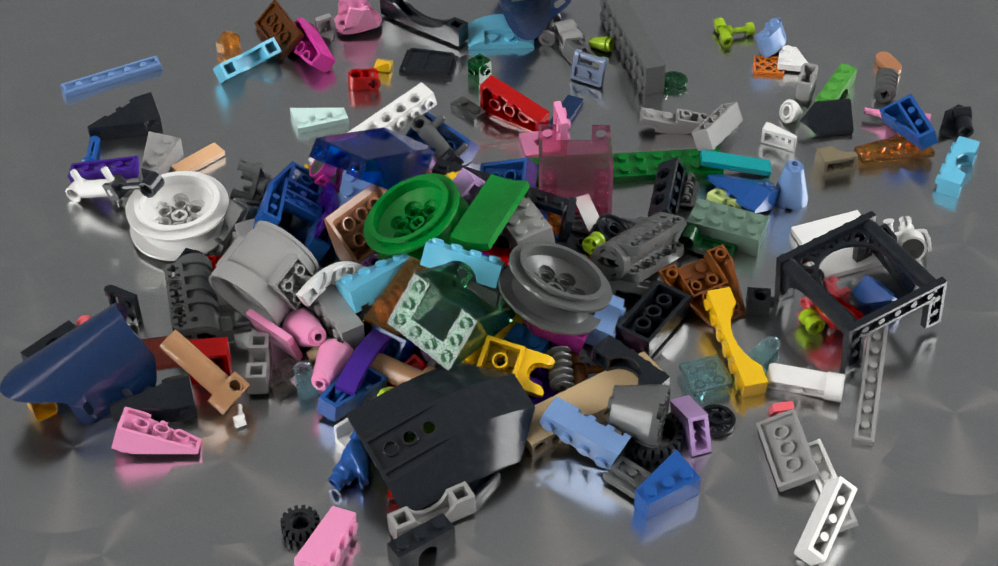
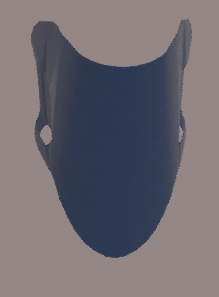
(530, 17)
(85, 366)

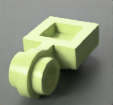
(719, 196)

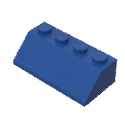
(452, 137)

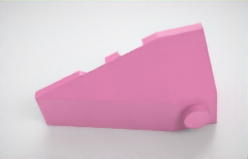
(143, 435)

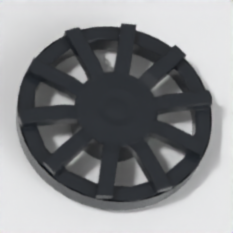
(717, 419)

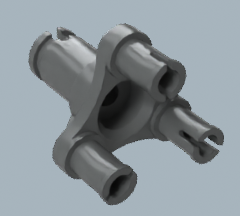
(255, 174)

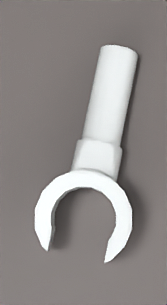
(239, 420)

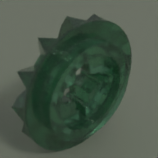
(680, 78)

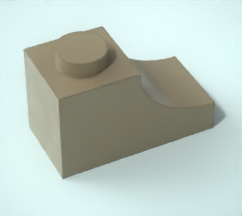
(834, 161)

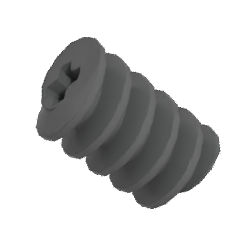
(886, 85)
(561, 373)

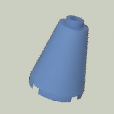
(792, 187)

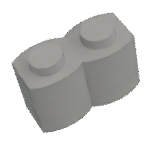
(567, 29)
(806, 81)

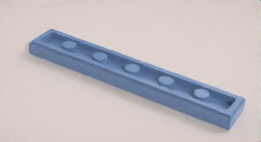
(111, 76)

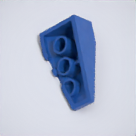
(750, 194)

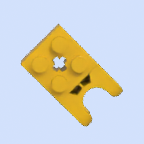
(517, 360)

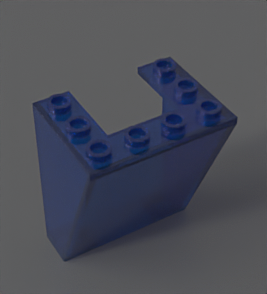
(377, 155)

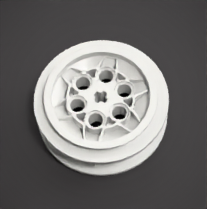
(179, 216)

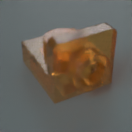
(227, 41)
(554, 221)

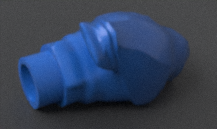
(353, 464)

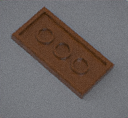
(278, 24)

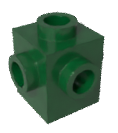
(479, 68)

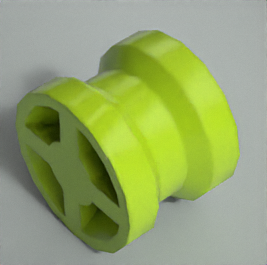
(593, 241)

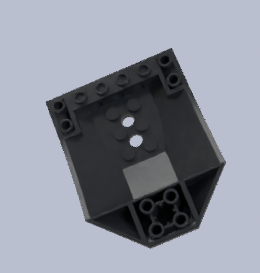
(478, 423)

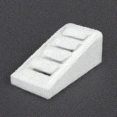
(769, 137)

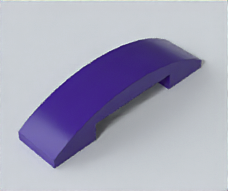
(329, 201)
(361, 360)

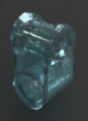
(766, 352)
(303, 375)

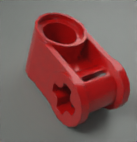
(362, 79)

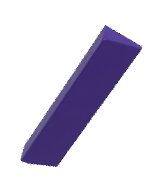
(92, 170)

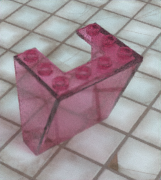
(577, 167)

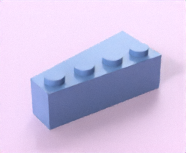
(584, 432)

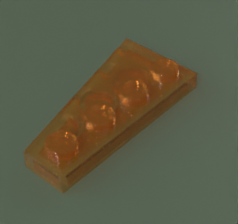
(891, 149)
(385, 304)

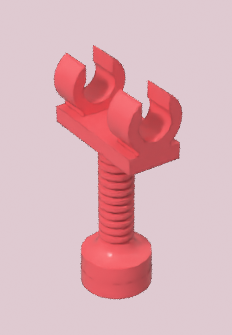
(831, 285)

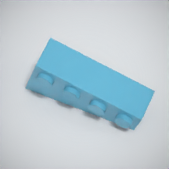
(369, 282)

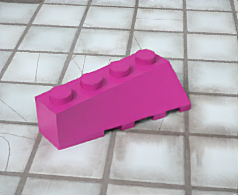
(312, 47)

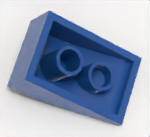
(513, 169)

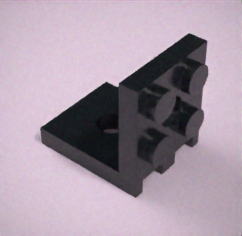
(572, 235)

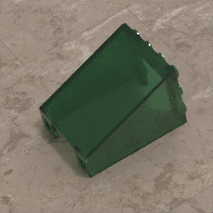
(446, 315)

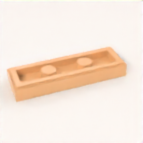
(199, 159)

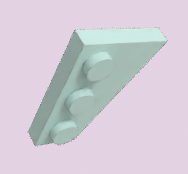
(317, 118)

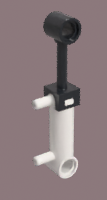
(113, 186)

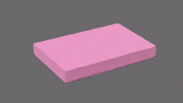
(277, 335)

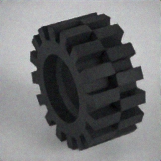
(296, 516)

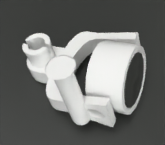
(913, 240)

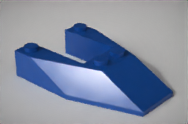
(295, 193)

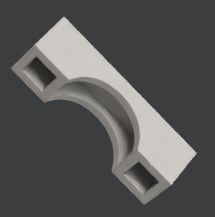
(454, 504)

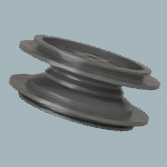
(554, 288)

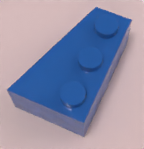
(910, 122)

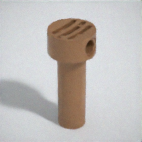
(395, 370)
(224, 388)

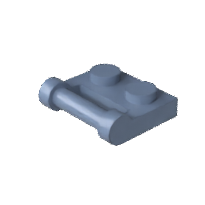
(588, 73)

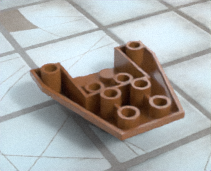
(707, 274)

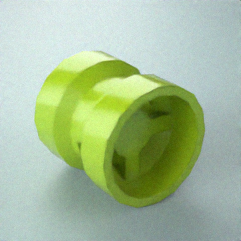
(810, 319)

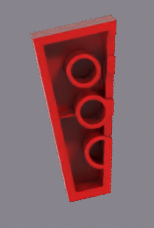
(511, 106)

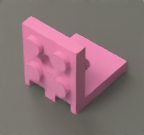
(529, 140)

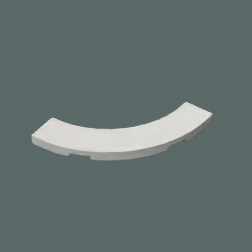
(324, 278)

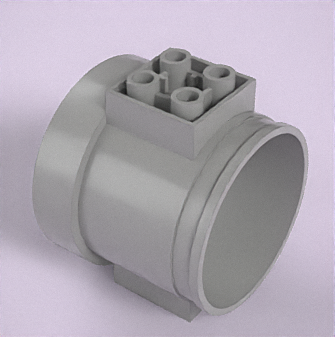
(264, 272)

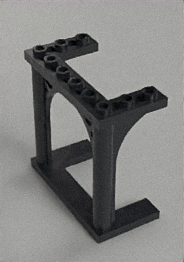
(864, 237)

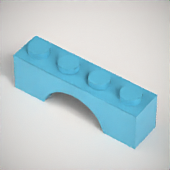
(247, 60)
(951, 177)
(485, 268)

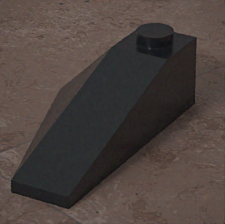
(129, 121)
(167, 401)

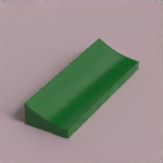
(489, 213)

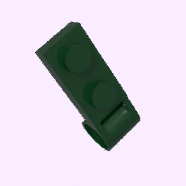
(699, 243)

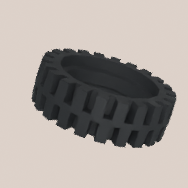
(658, 454)

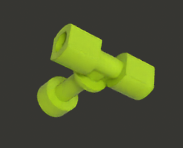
(726, 32)

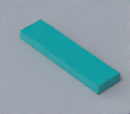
(735, 162)

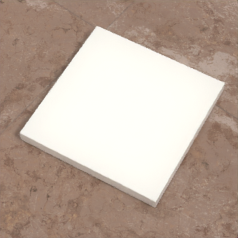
(839, 262)

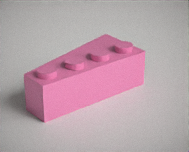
(328, 539)

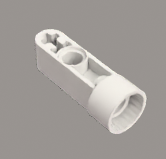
(806, 381)

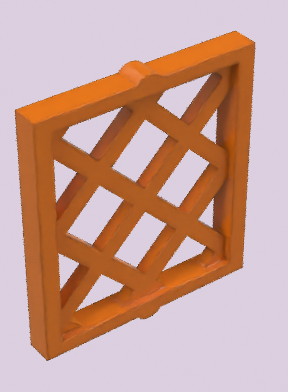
(762, 71)

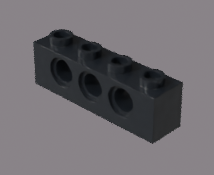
(667, 187)

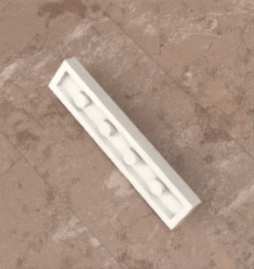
(828, 473)

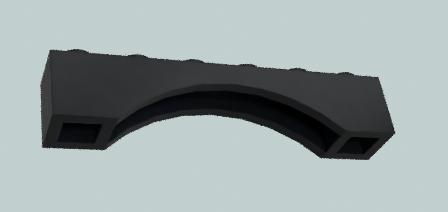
(449, 30)

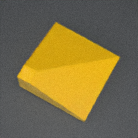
(383, 65)

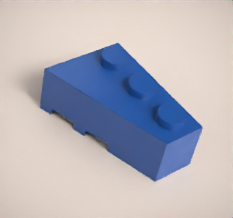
(336, 403)
(667, 487)

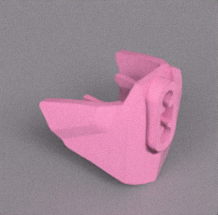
(356, 17)

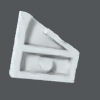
(790, 59)

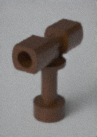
(581, 370)

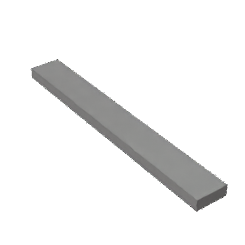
(870, 388)

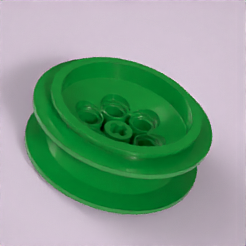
(412, 214)

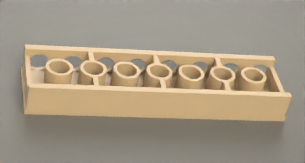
(589, 396)

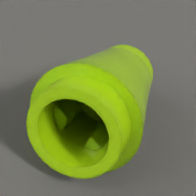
(602, 43)

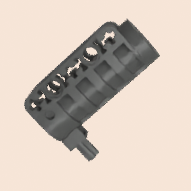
(641, 249)
(197, 301)

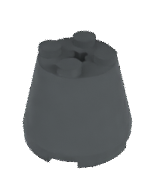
(640, 411)

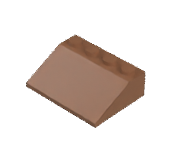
(347, 225)

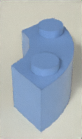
(771, 38)
(609, 318)

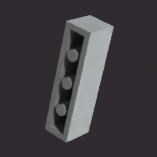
(717, 126)

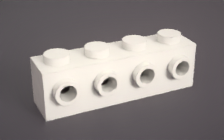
(825, 521)

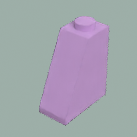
(694, 424)

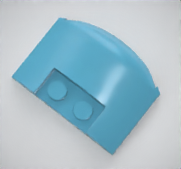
(494, 33)

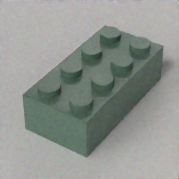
(730, 225)

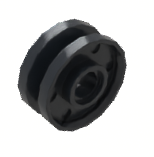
(609, 226)

